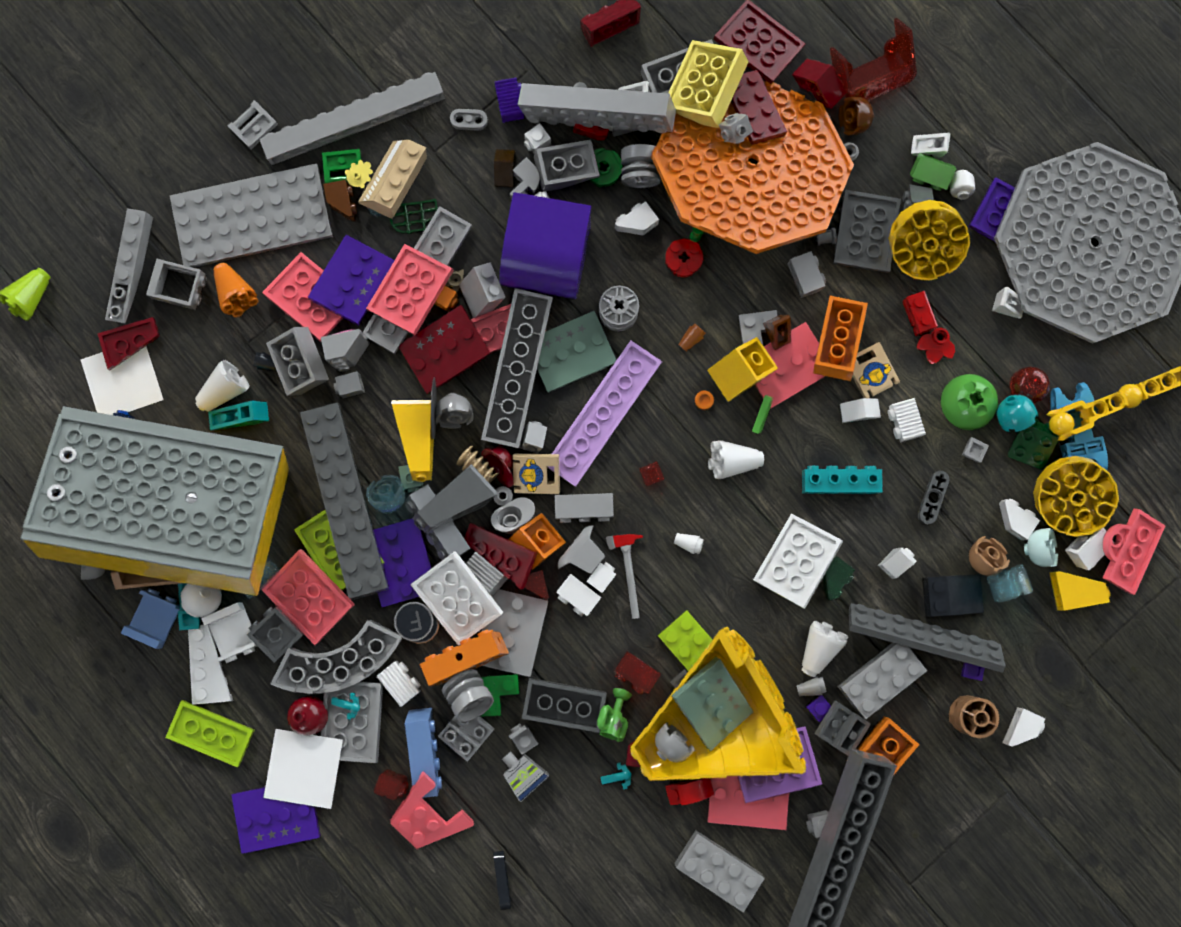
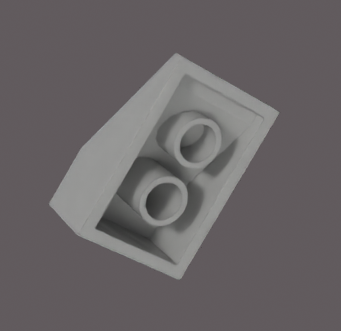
(565, 165)

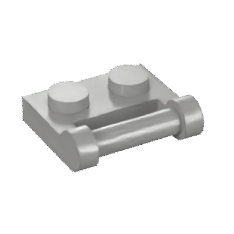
(256, 128)

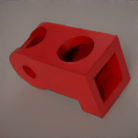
(594, 132)

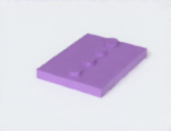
(766, 786)

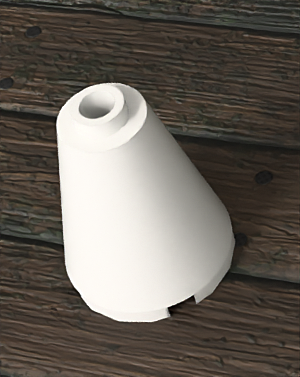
(221, 387)

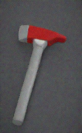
(625, 543)

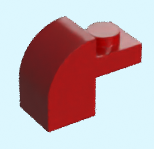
(689, 791)

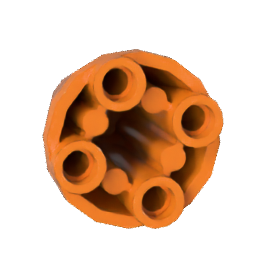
(232, 291)

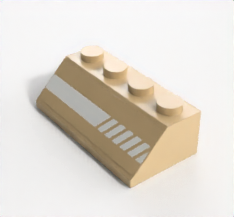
(394, 177)

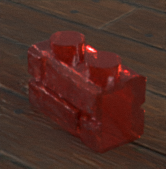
(391, 784)

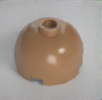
(988, 556)

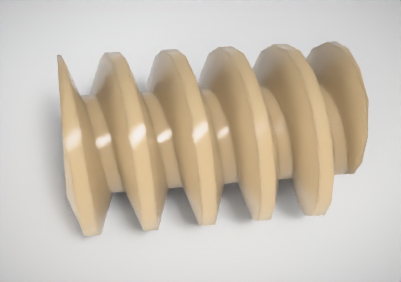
(468, 458)

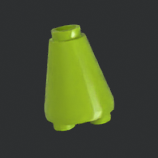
(25, 293)

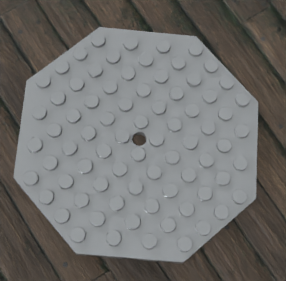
(1050, 249)

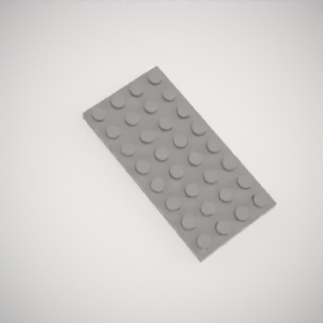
(251, 216)

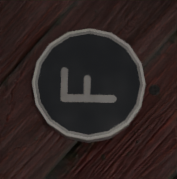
(414, 621)

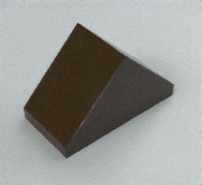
(504, 168)

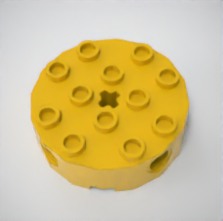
(929, 240)
(1095, 497)

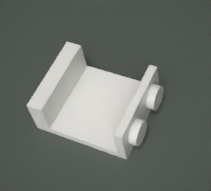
(230, 631)

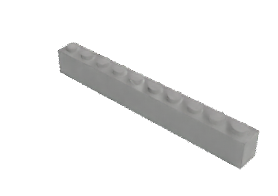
(352, 118)

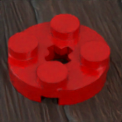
(687, 247)

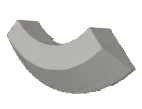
(338, 668)

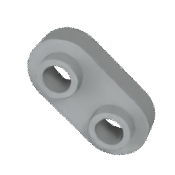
(469, 117)

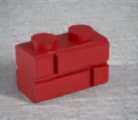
(920, 313)

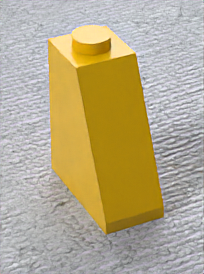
(1077, 592)

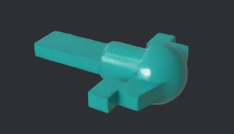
(353, 707)
(625, 775)

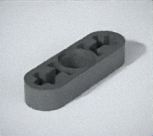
(933, 512)

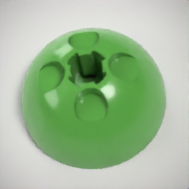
(965, 410)

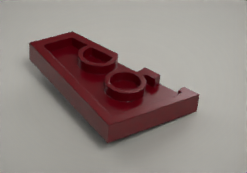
(126, 340)

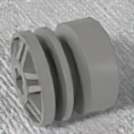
(639, 166)
(618, 319)
(467, 695)

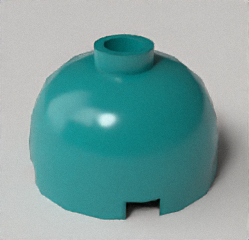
(1016, 413)

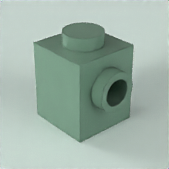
(406, 479)

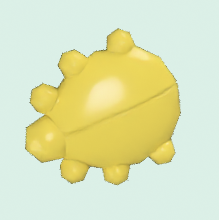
(359, 174)

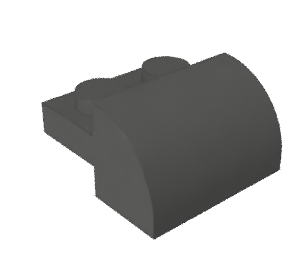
(842, 728)

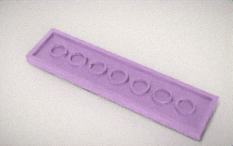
(604, 411)

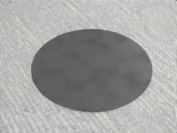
(433, 405)

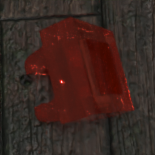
(651, 474)

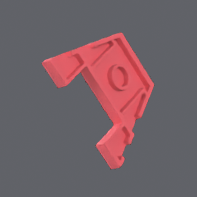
(420, 822)

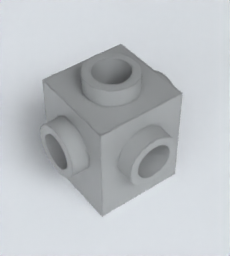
(735, 128)

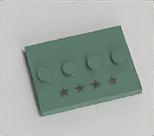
(574, 352)
(712, 703)

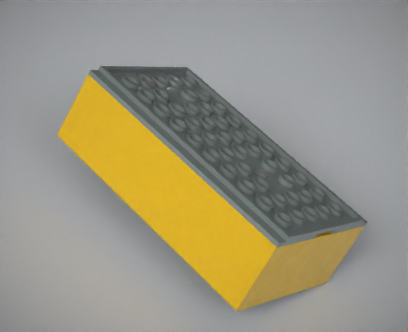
(157, 501)

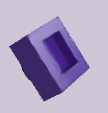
(972, 671)
(819, 708)

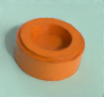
(704, 400)

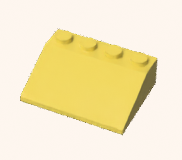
(707, 82)

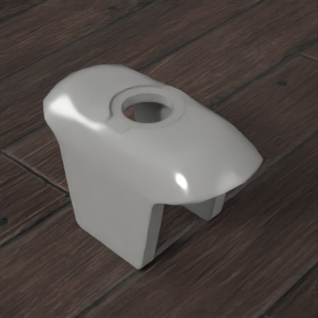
(582, 552)

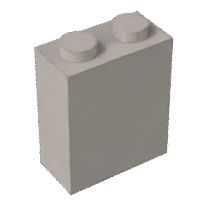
(482, 290)

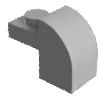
(528, 177)

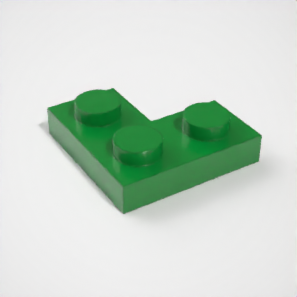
(499, 686)

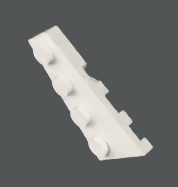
(207, 676)

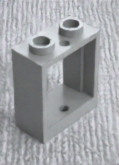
(158, 279)

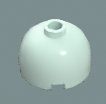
(1042, 548)

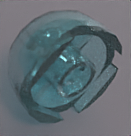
(386, 494)

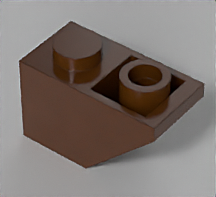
(339, 196)

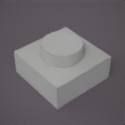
(975, 450)

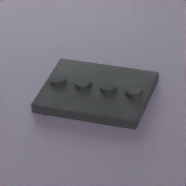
(865, 231)

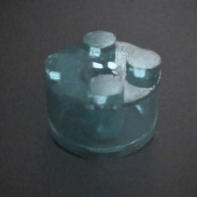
(1009, 584)

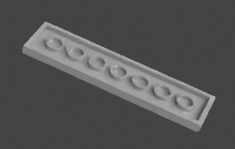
(439, 241)

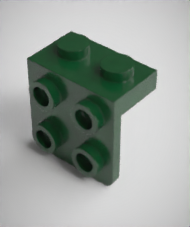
(1034, 445)

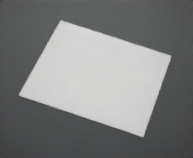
(125, 386)
(303, 769)

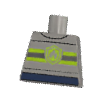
(523, 775)

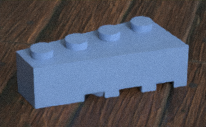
(423, 747)

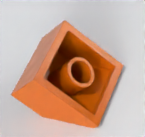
(539, 537)

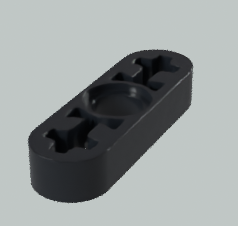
(502, 880)

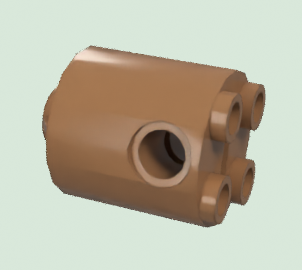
(974, 716)

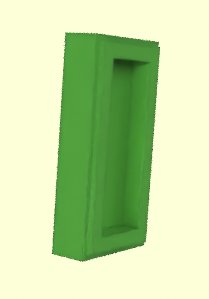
(762, 415)

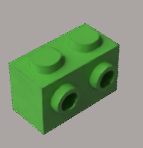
(932, 171)

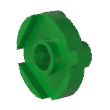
(613, 172)

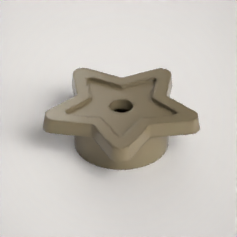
(455, 275)

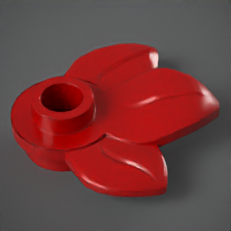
(935, 348)

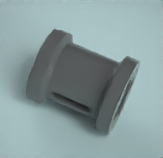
(826, 237)

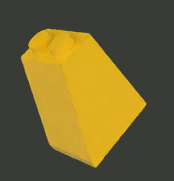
(742, 368)

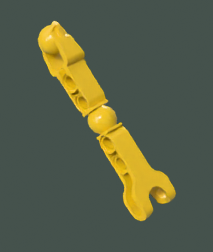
(1127, 397)

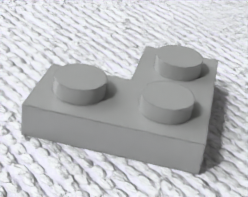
(752, 324)

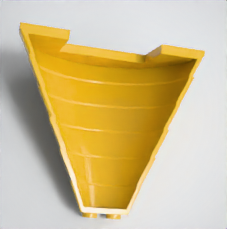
(759, 746)

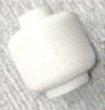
(962, 184)

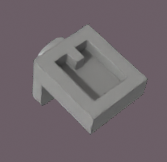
(523, 738)

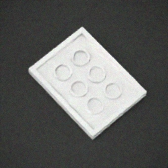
(798, 561)
(457, 598)

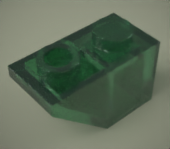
(835, 578)

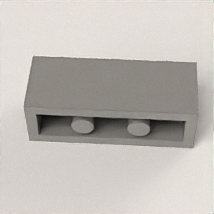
(584, 507)

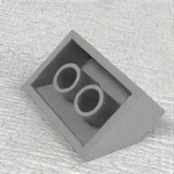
(344, 349)

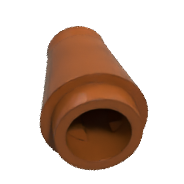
(691, 337)

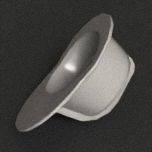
(513, 515)

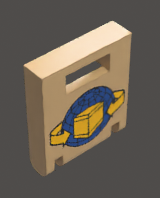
(875, 373)
(532, 473)

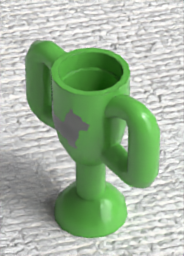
(610, 720)

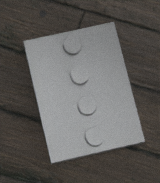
(520, 630)
(360, 733)

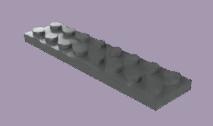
(926, 637)

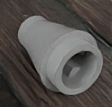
(812, 687)

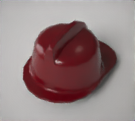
(502, 462)

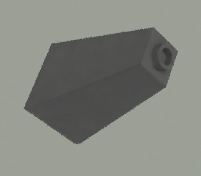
(460, 497)

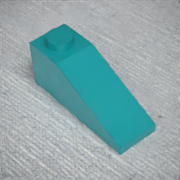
(239, 415)

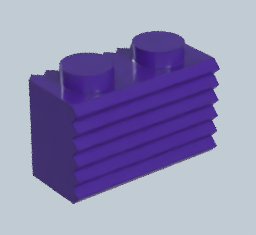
(508, 97)

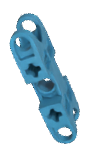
(1083, 439)

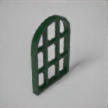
(422, 220)

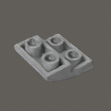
(466, 736)

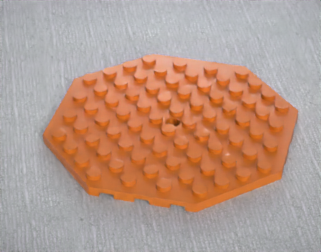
(762, 204)

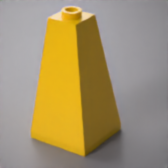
(415, 431)

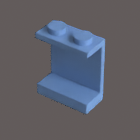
(153, 619)

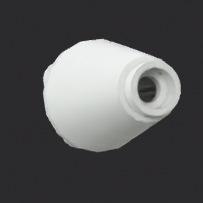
(733, 459)
(821, 647)

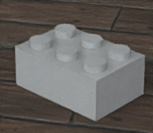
(297, 361)

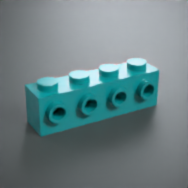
(842, 480)

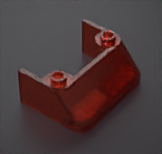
(882, 74)

